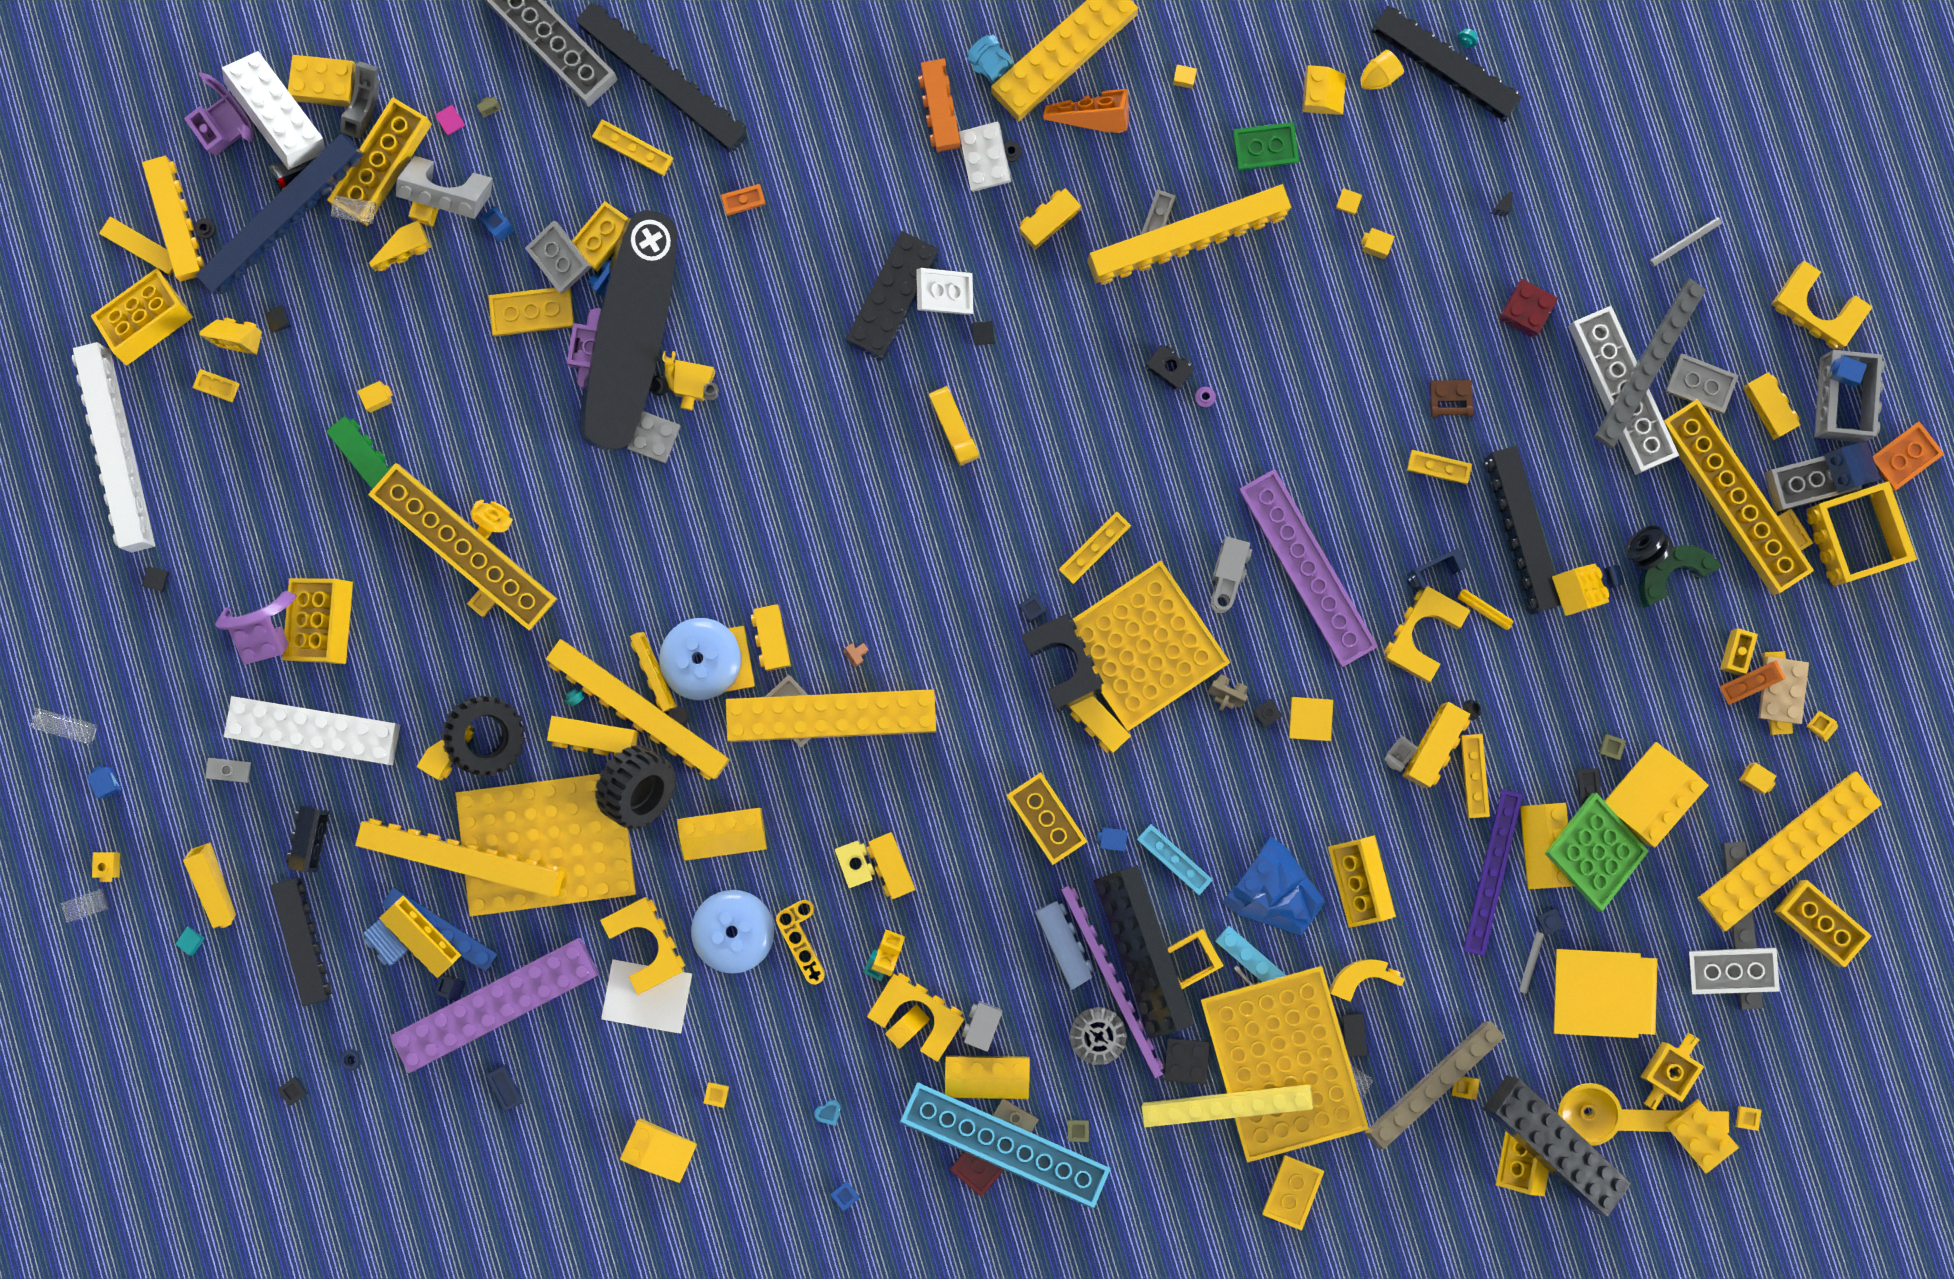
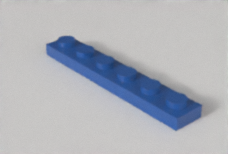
(465, 944)

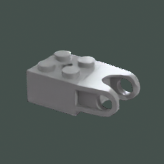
(1229, 571)

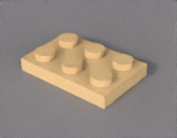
(1786, 698)

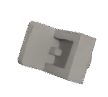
(1400, 753)

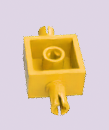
(1685, 1071)

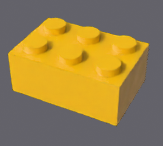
(321, 80)
(1581, 589)

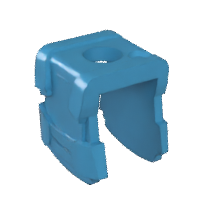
(989, 58)

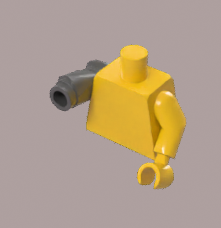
(690, 381)

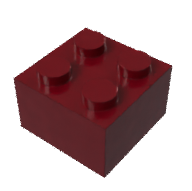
(1528, 308)

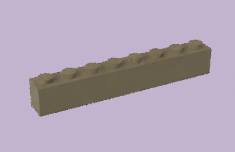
(1434, 1085)

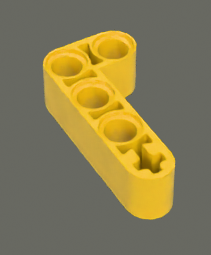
(953, 426)
(804, 944)

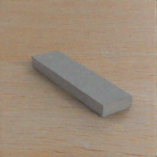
(1158, 212)

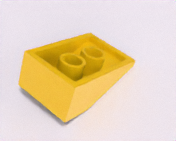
(233, 336)
(658, 1151)

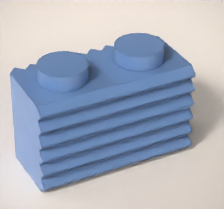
(385, 943)

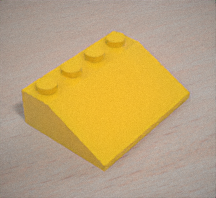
(141, 317)
(318, 620)
(1655, 795)

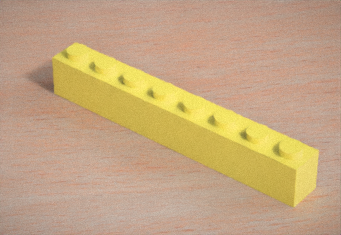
(1227, 1105)

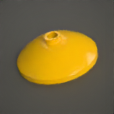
(1603, 1119)

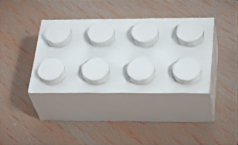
(1734, 971)

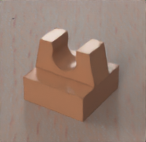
(854, 654)

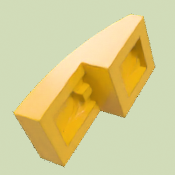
(888, 952)

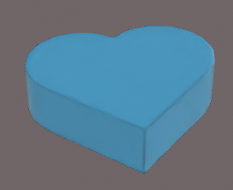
(828, 1113)

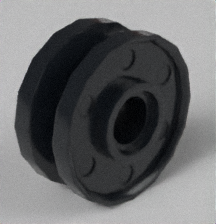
(1648, 547)

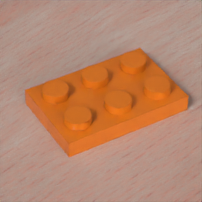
(1907, 456)

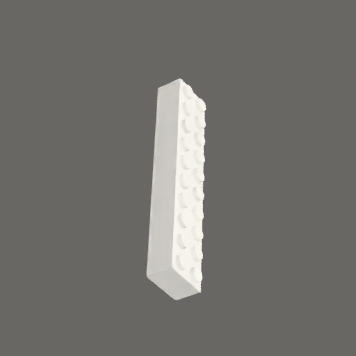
(113, 447)

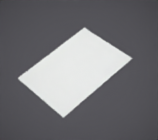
(656, 1008)

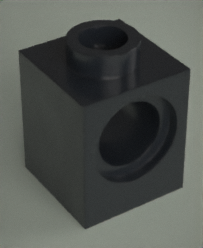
(1266, 713)

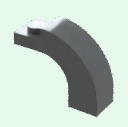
(363, 101)

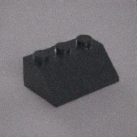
(307, 839)

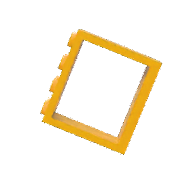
(1889, 520)

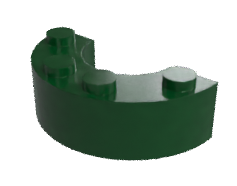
(1691, 558)

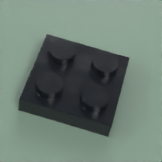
(1186, 1060)

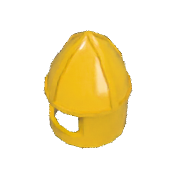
(1381, 71)

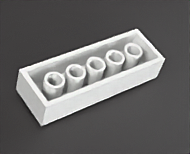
(273, 110)

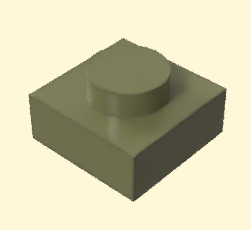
(488, 106)
(1612, 747)
(1078, 1131)

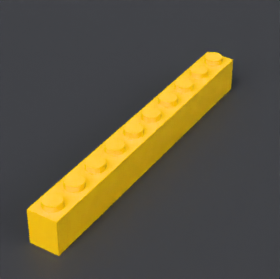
(638, 709)
(459, 858)

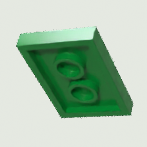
(1265, 146)

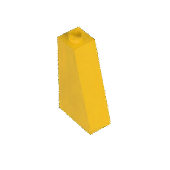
(210, 885)

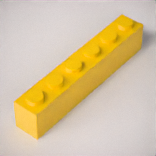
(172, 217)

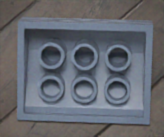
(1063, 945)

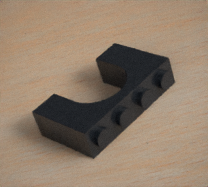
(1061, 634)

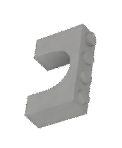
(464, 200)

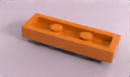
(1752, 682)

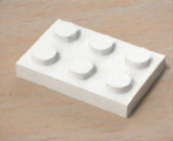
(985, 156)
(944, 291)

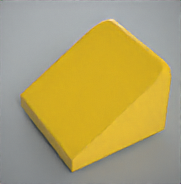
(1184, 76)
(1822, 726)
(1466, 1088)

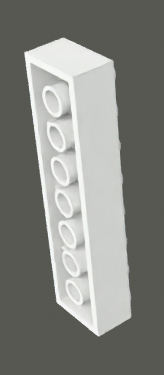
(1610, 365)
(312, 730)

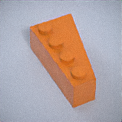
(939, 105)

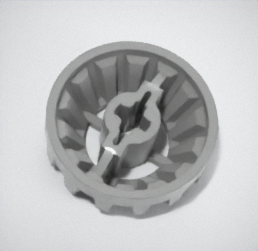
(1082, 1024)

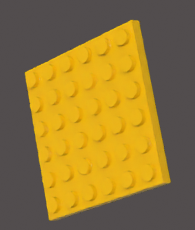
(1147, 645)

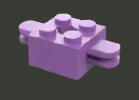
(582, 344)

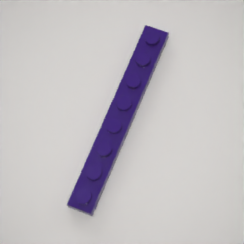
(1492, 872)

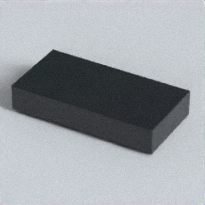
(1354, 1034)

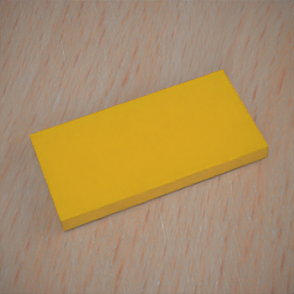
(530, 311)

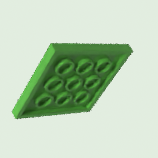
(1596, 852)

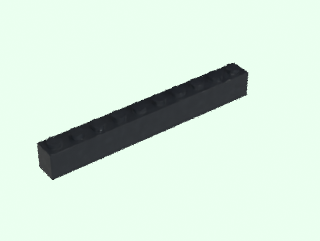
(661, 77)

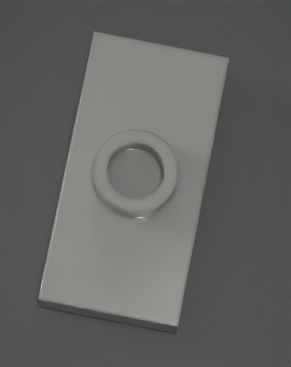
(228, 770)

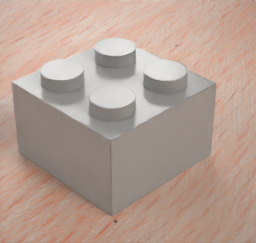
(982, 1026)

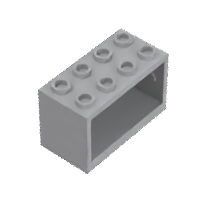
(1828, 398)

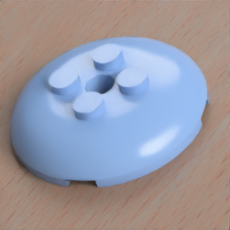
(719, 663)
(753, 926)

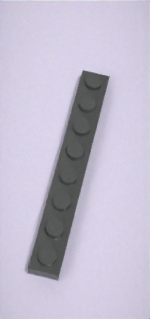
(1743, 931)

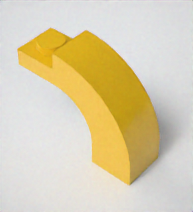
(1351, 975)

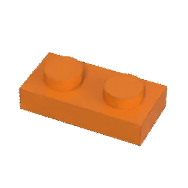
(743, 199)

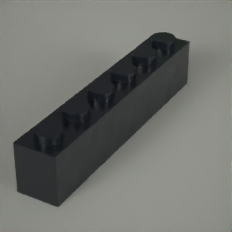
(301, 941)

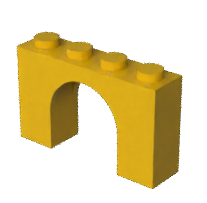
(1793, 303)
(1403, 652)
(643, 915)
(945, 1019)

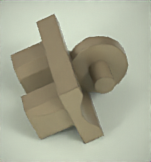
(1227, 696)

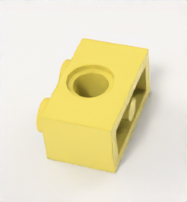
(845, 855)

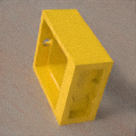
(1209, 950)

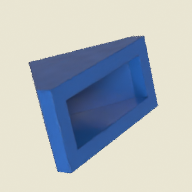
(497, 224)

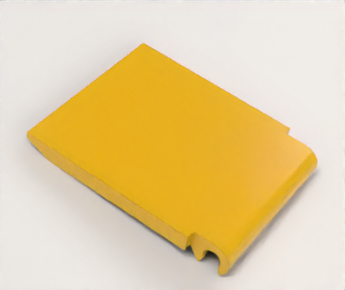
(1604, 993)

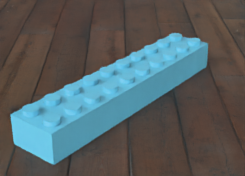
(1005, 1145)

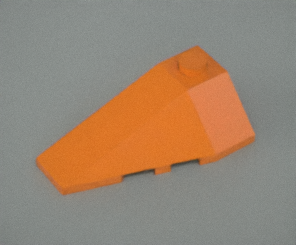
(1099, 113)

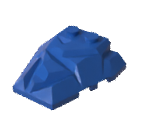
(1276, 891)

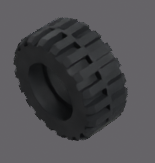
(511, 735)
(630, 769)

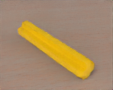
(1485, 609)

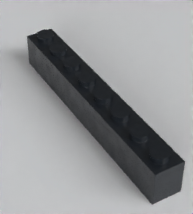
(1446, 64)

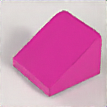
(450, 120)

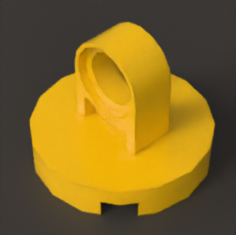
(490, 517)

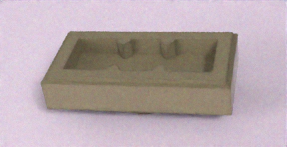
(1016, 1116)

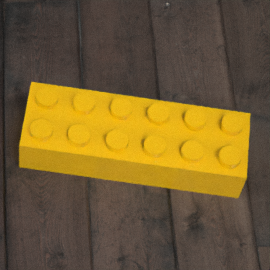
(385, 154)

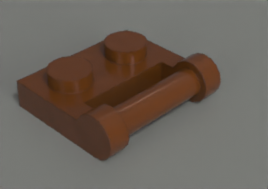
(1451, 392)

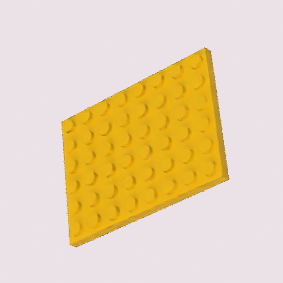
(549, 824)
(1280, 1038)

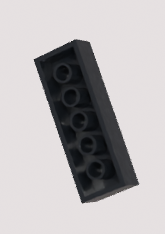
(891, 296)

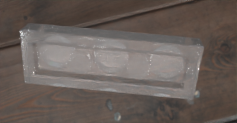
(63, 726)

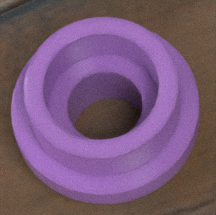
(1205, 403)

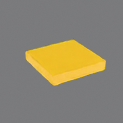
(1311, 719)

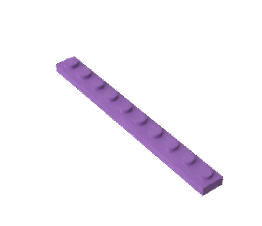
(1116, 988)

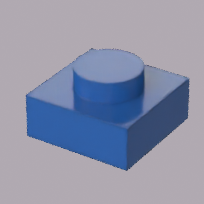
(845, 1195)

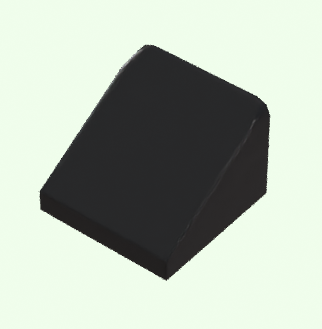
(1504, 206)
(278, 319)
(983, 332)

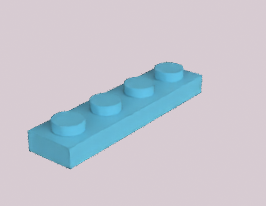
(1174, 859)
(1248, 955)

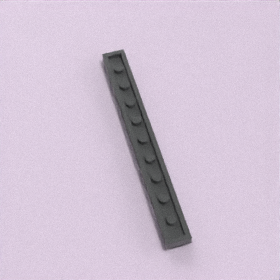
(1649, 363)

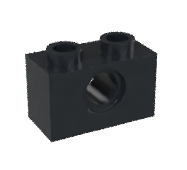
(1174, 379)

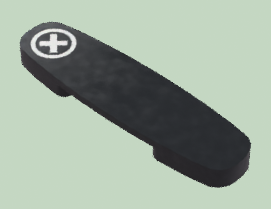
(629, 330)

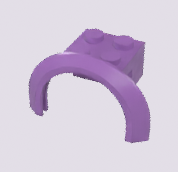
(220, 123)
(255, 633)

